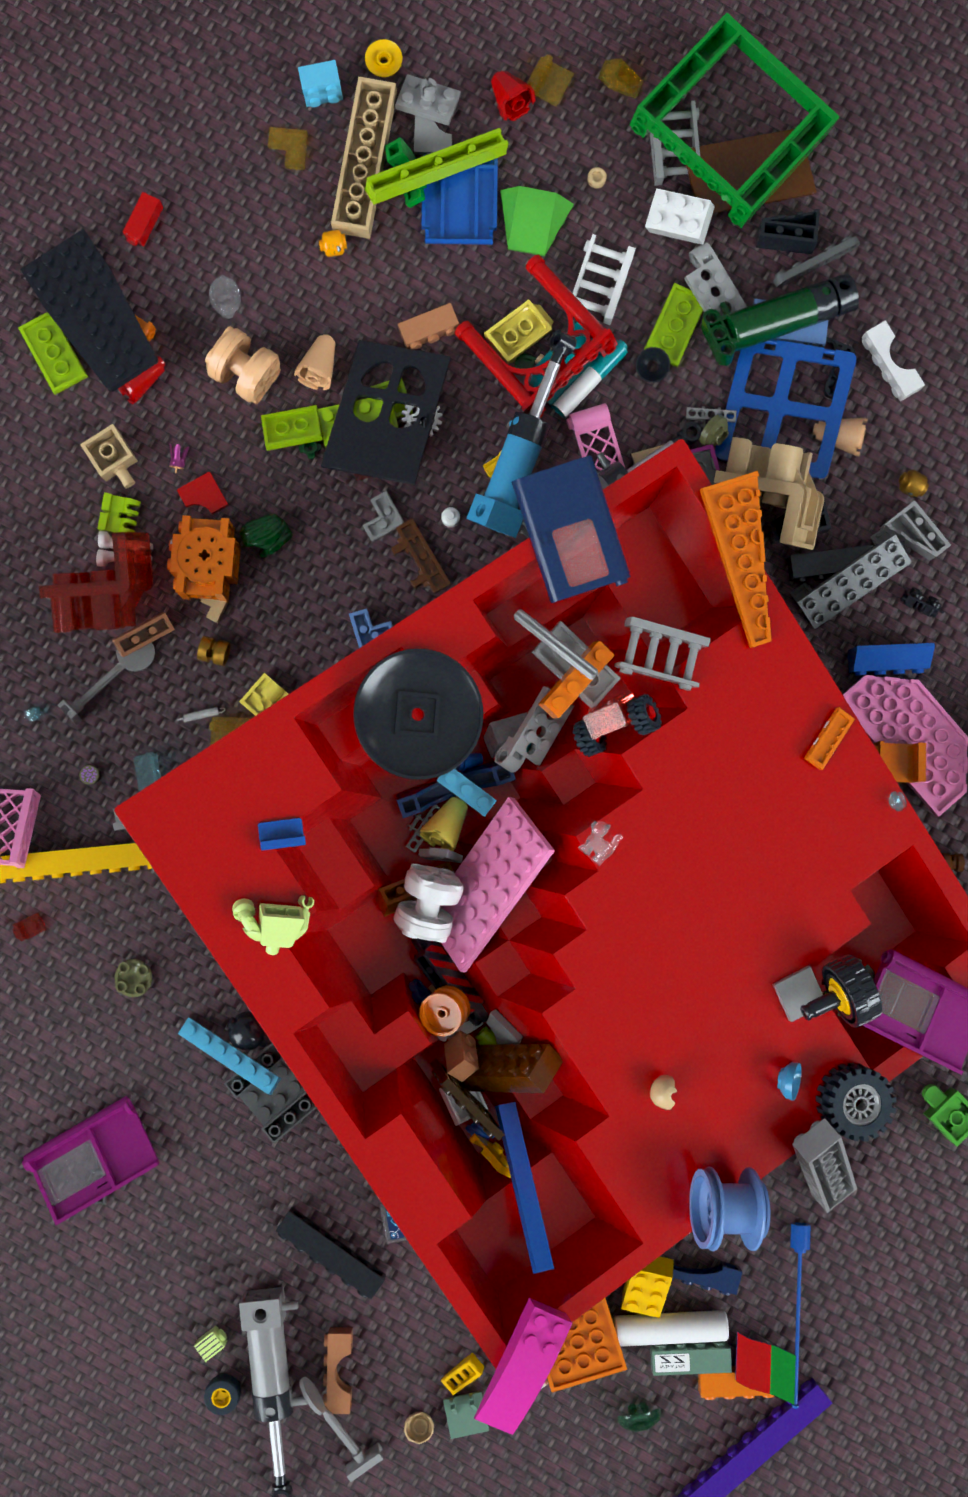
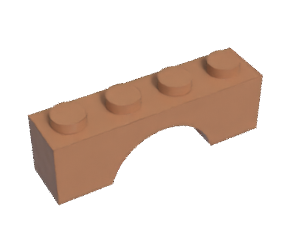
(339, 1395)

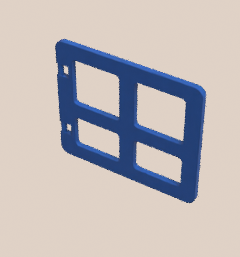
(779, 405)

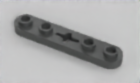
(831, 253)

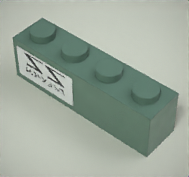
(690, 1358)

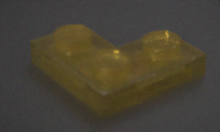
(292, 141)

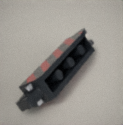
(443, 971)

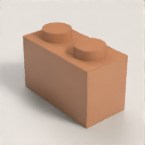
(461, 1056)

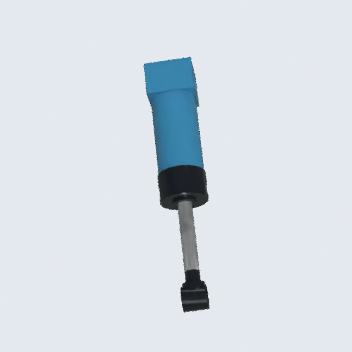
(520, 451)

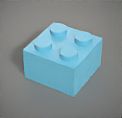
(320, 83)

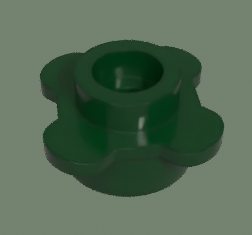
(310, 453)

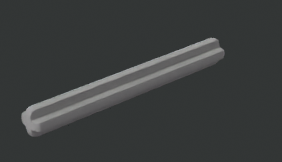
(556, 644)

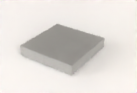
(797, 991)

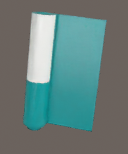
(580, 385)

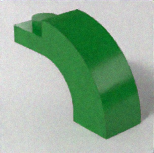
(400, 153)

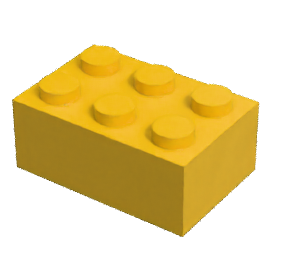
(648, 1289)

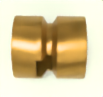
(220, 651)

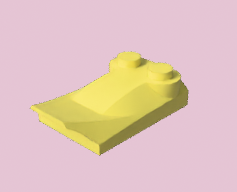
(519, 331)

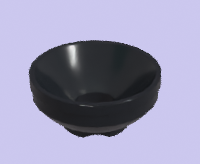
(657, 355)

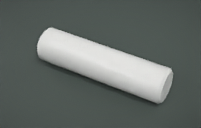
(672, 1328)

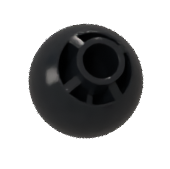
(246, 1032)

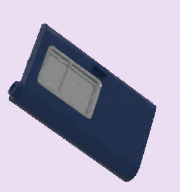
(572, 516)

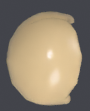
(662, 1090)
(418, 1427)

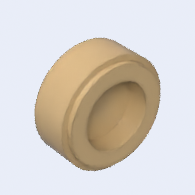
(596, 177)

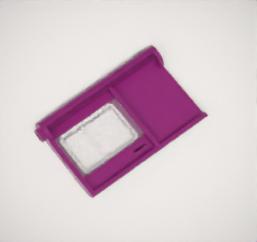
(924, 1006)
(97, 1151)

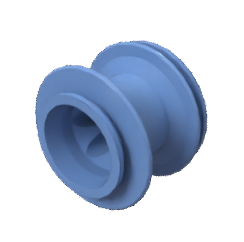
(728, 1209)

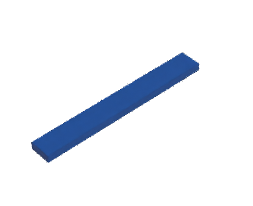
(524, 1188)

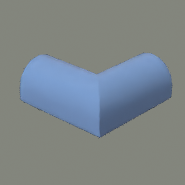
(363, 627)

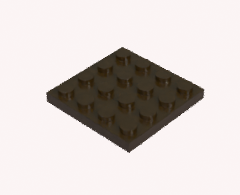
(465, 1099)

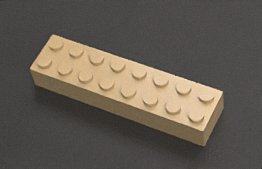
(363, 155)

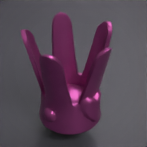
(177, 462)

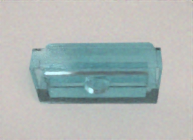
(146, 769)

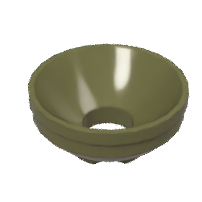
(715, 431)

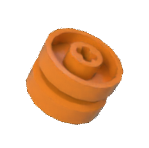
(444, 1011)

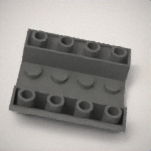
(285, 1106)

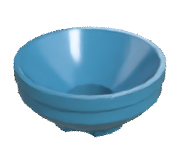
(789, 1080)

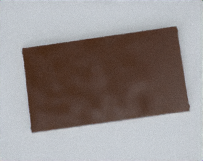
(740, 159)

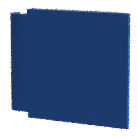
(462, 207)

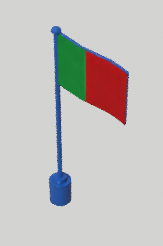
(767, 1366)

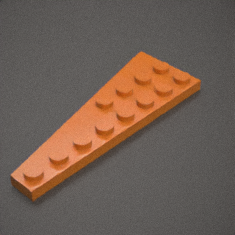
(736, 525)

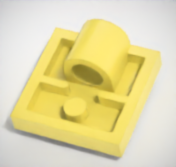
(262, 695)

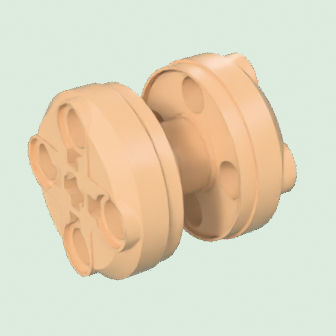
(231, 357)

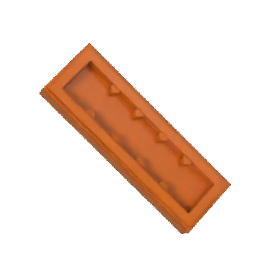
(829, 738)

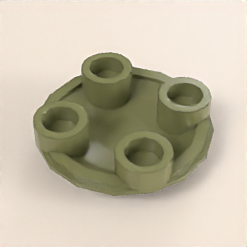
(133, 978)

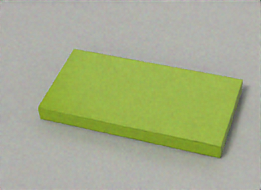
(676, 323)
(53, 353)

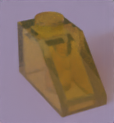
(620, 77)

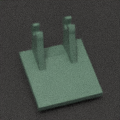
(461, 1412)

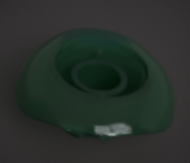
(639, 1418)

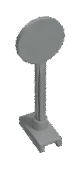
(136, 661)
(362, 1460)

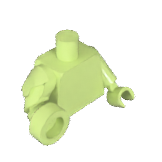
(277, 924)

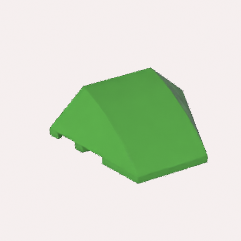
(533, 218)

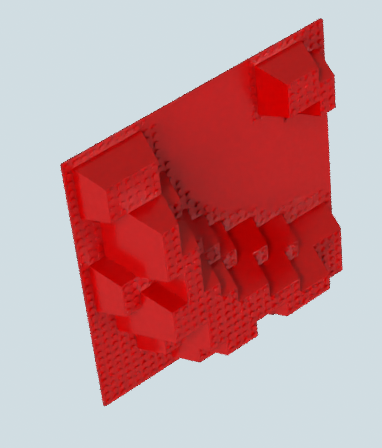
(630, 969)

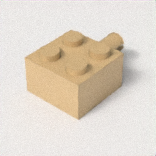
(110, 455)

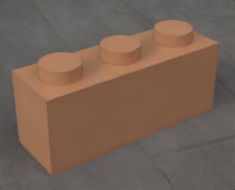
(428, 327)
(143, 634)

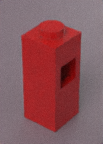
(142, 219)

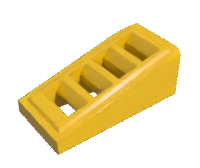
(473, 1367)

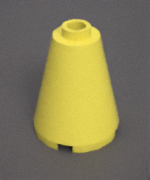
(445, 824)

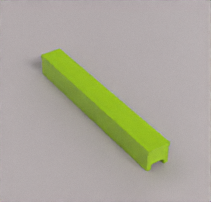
(436, 166)

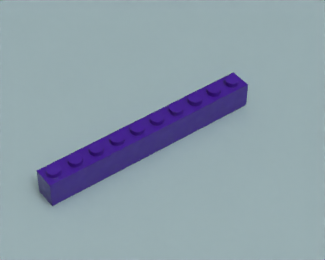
(759, 1444)

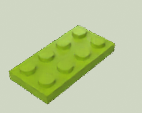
(365, 410)

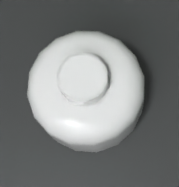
(450, 517)

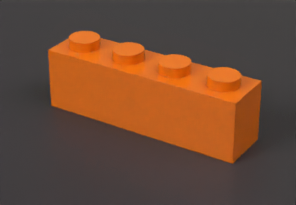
(574, 682)
(725, 1385)

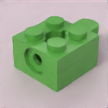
(947, 1112)

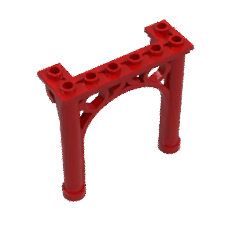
(602, 341)

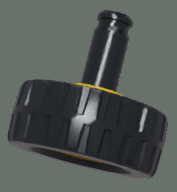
(849, 991)

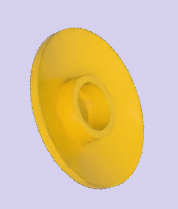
(380, 51)

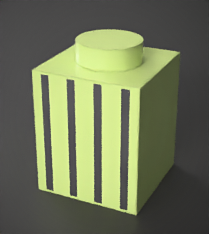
(211, 1343)

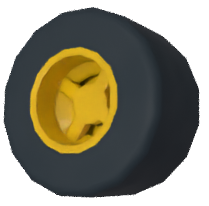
(219, 1401)

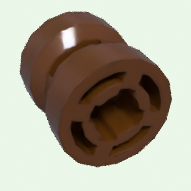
(955, 862)

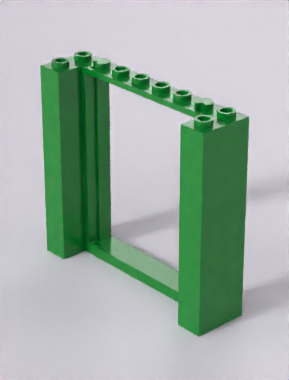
(780, 163)

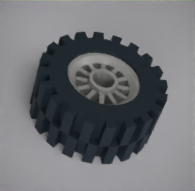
(861, 1084)

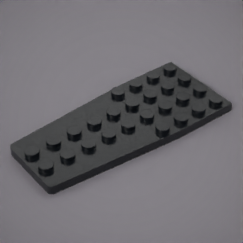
(91, 310)

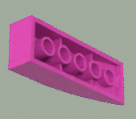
(524, 1366)

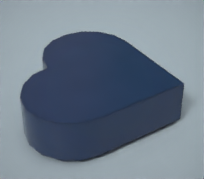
(419, 991)

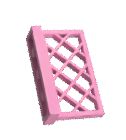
(24, 825)

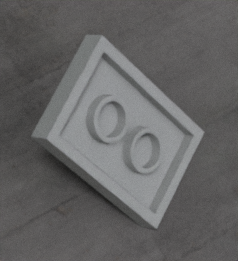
(427, 99)

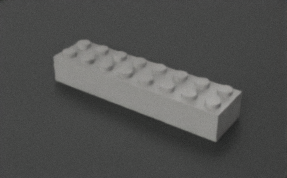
(825, 1164)

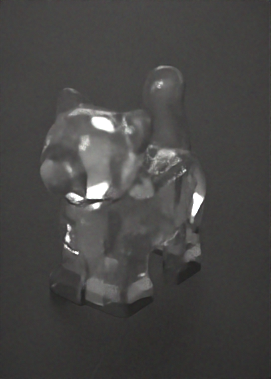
(596, 843)

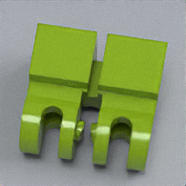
(113, 508)

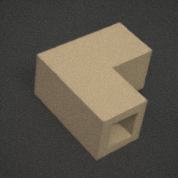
(216, 610)

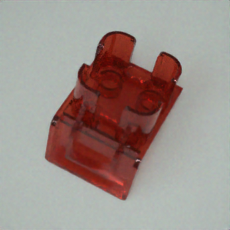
(110, 595)

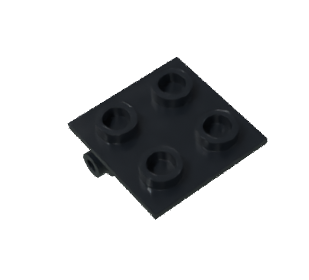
(915, 595)

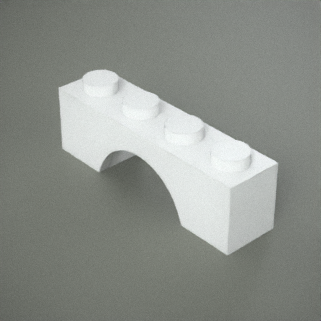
(903, 381)

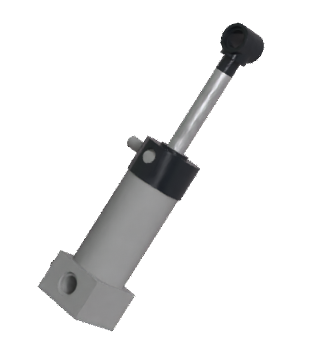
(263, 1318)

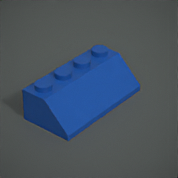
(890, 658)

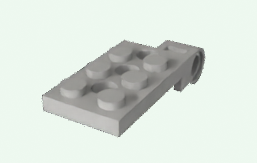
(706, 260)
(514, 749)

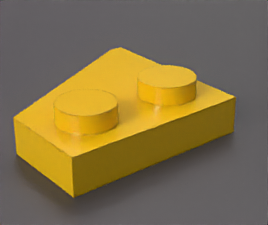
(493, 1154)

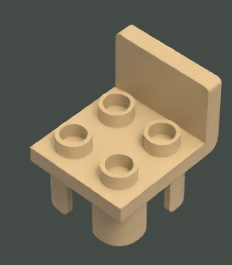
(784, 483)

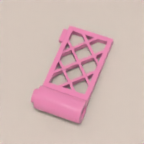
(591, 420)

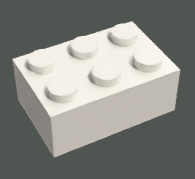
(679, 216)

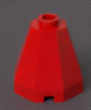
(512, 95)

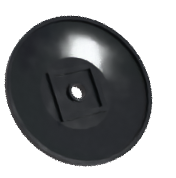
(449, 708)

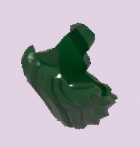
(267, 533)

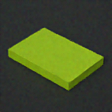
(291, 427)

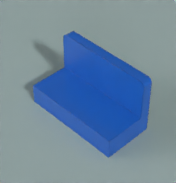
(281, 834)

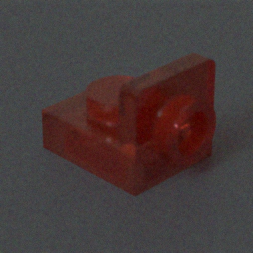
(29, 927)

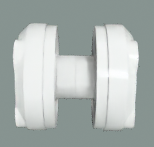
(432, 889)

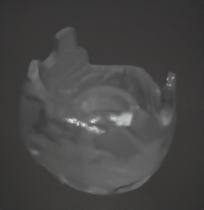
(225, 296)

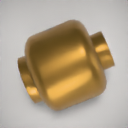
(913, 483)

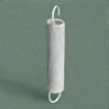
(201, 714)

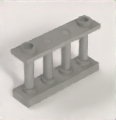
(659, 154)
(675, 637)

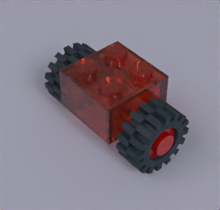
(612, 716)

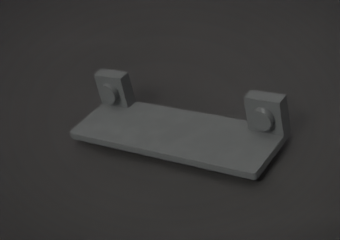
(853, 580)

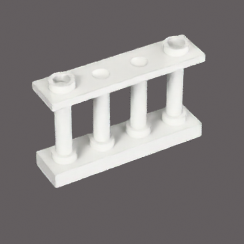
(618, 275)

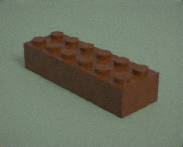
(513, 1068)

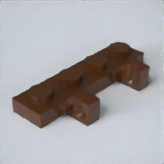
(429, 569)

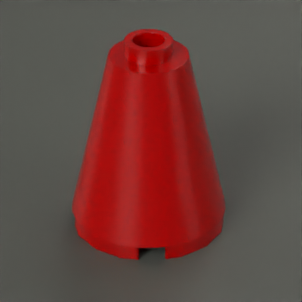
(139, 385)

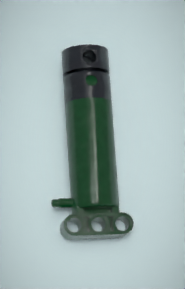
(777, 316)

